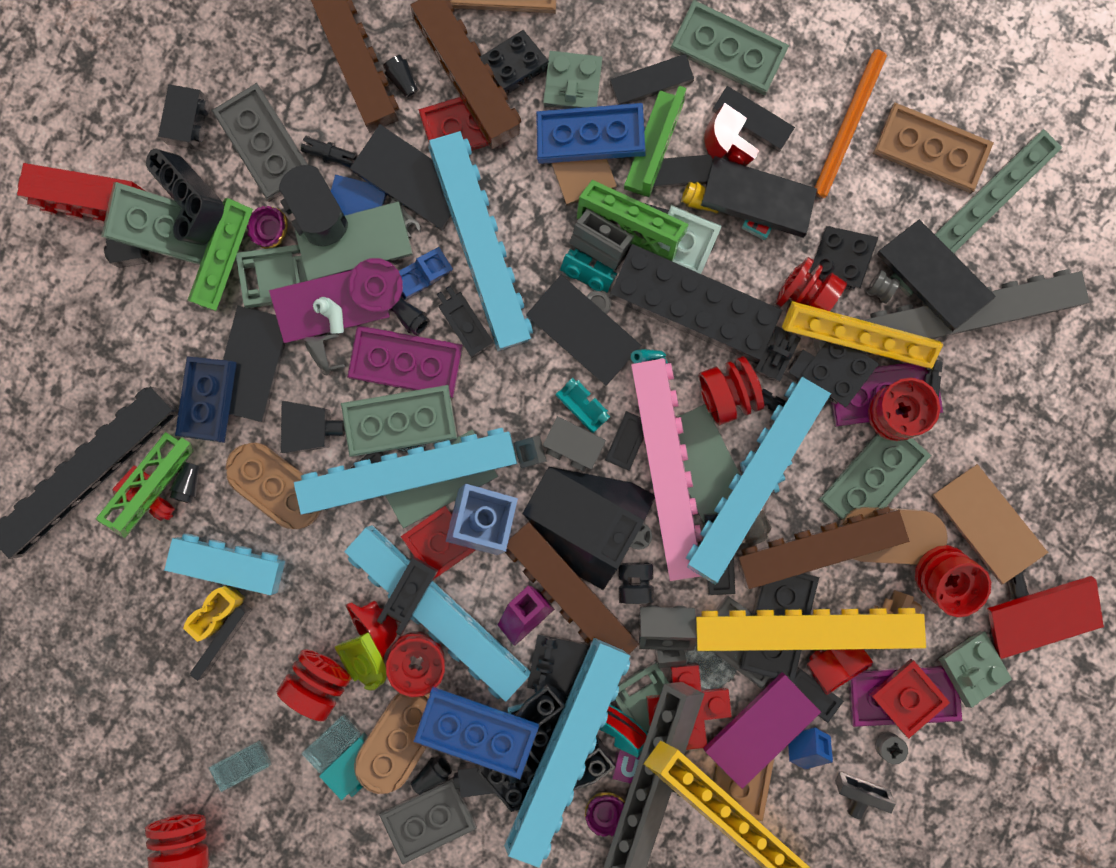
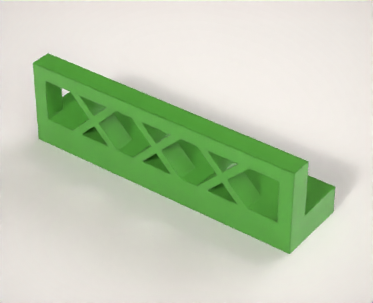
(657, 139)
(634, 216)
(220, 255)
(150, 488)

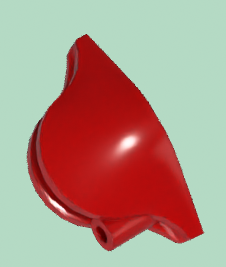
(365, 622)

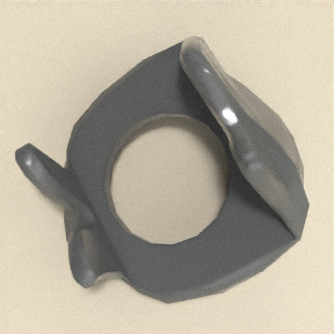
(317, 351)

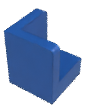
(810, 749)

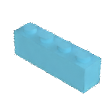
(225, 565)

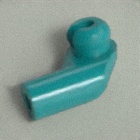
(645, 355)

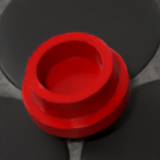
(161, 509)

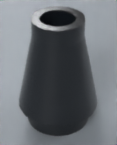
(400, 75)
(411, 317)
(185, 484)
(433, 773)

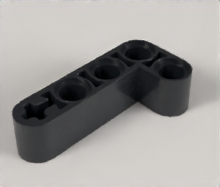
(199, 204)

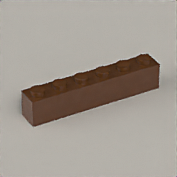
(357, 62)
(466, 70)
(822, 548)
(567, 589)

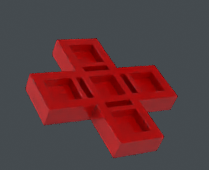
(713, 706)

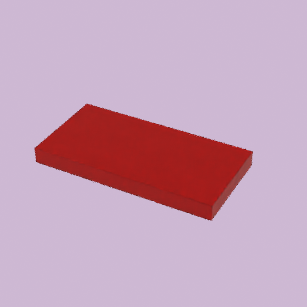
(1046, 617)

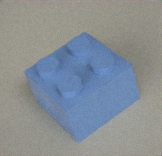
(481, 519)

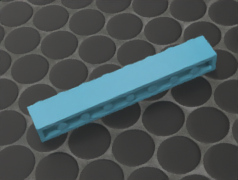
(479, 241)
(405, 472)
(758, 480)
(441, 616)
(566, 753)

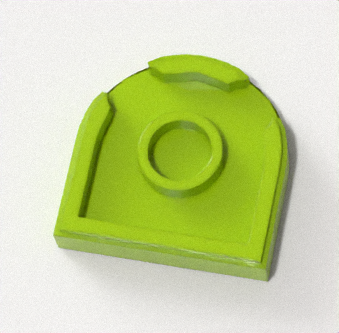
(363, 661)

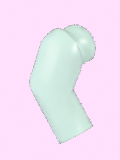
(332, 312)

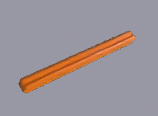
(850, 123)

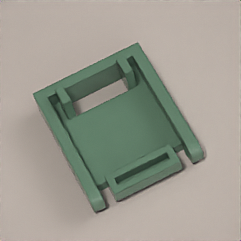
(273, 269)
(636, 705)

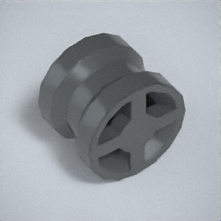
(883, 287)
(644, 536)
(885, 745)

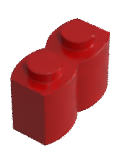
(837, 667)

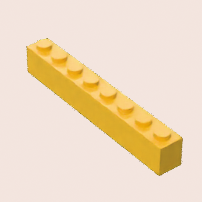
(810, 632)
(720, 808)

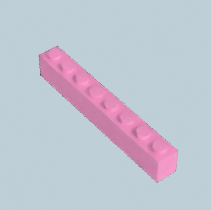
(666, 464)

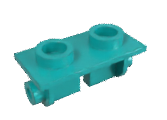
(577, 267)
(574, 397)

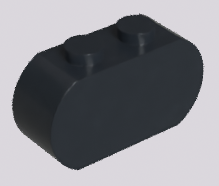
(312, 205)

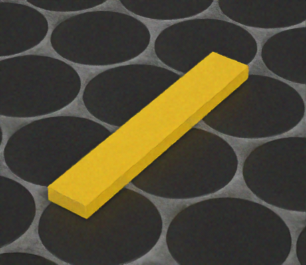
(861, 335)

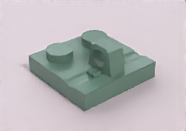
(572, 80)
(975, 669)

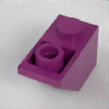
(524, 614)

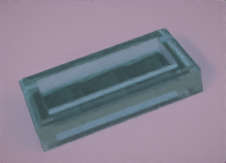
(331, 743)
(240, 766)

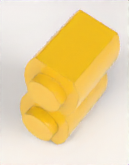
(213, 613)

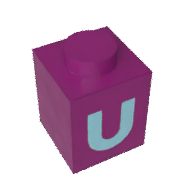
(625, 766)

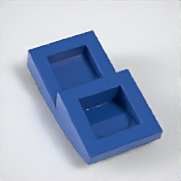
(424, 272)

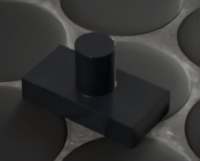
(863, 795)

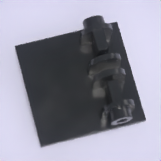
(515, 60)
(845, 255)
(840, 371)
(556, 663)

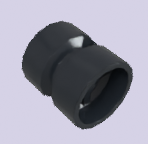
(636, 592)

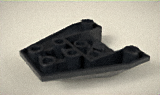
(588, 520)
(544, 710)

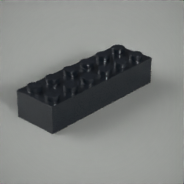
(695, 304)

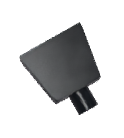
(307, 427)

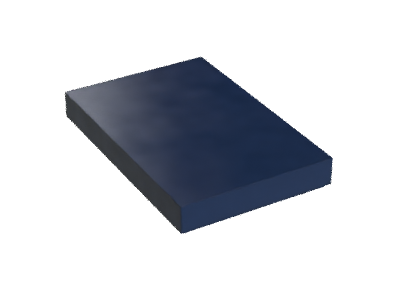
(205, 399)

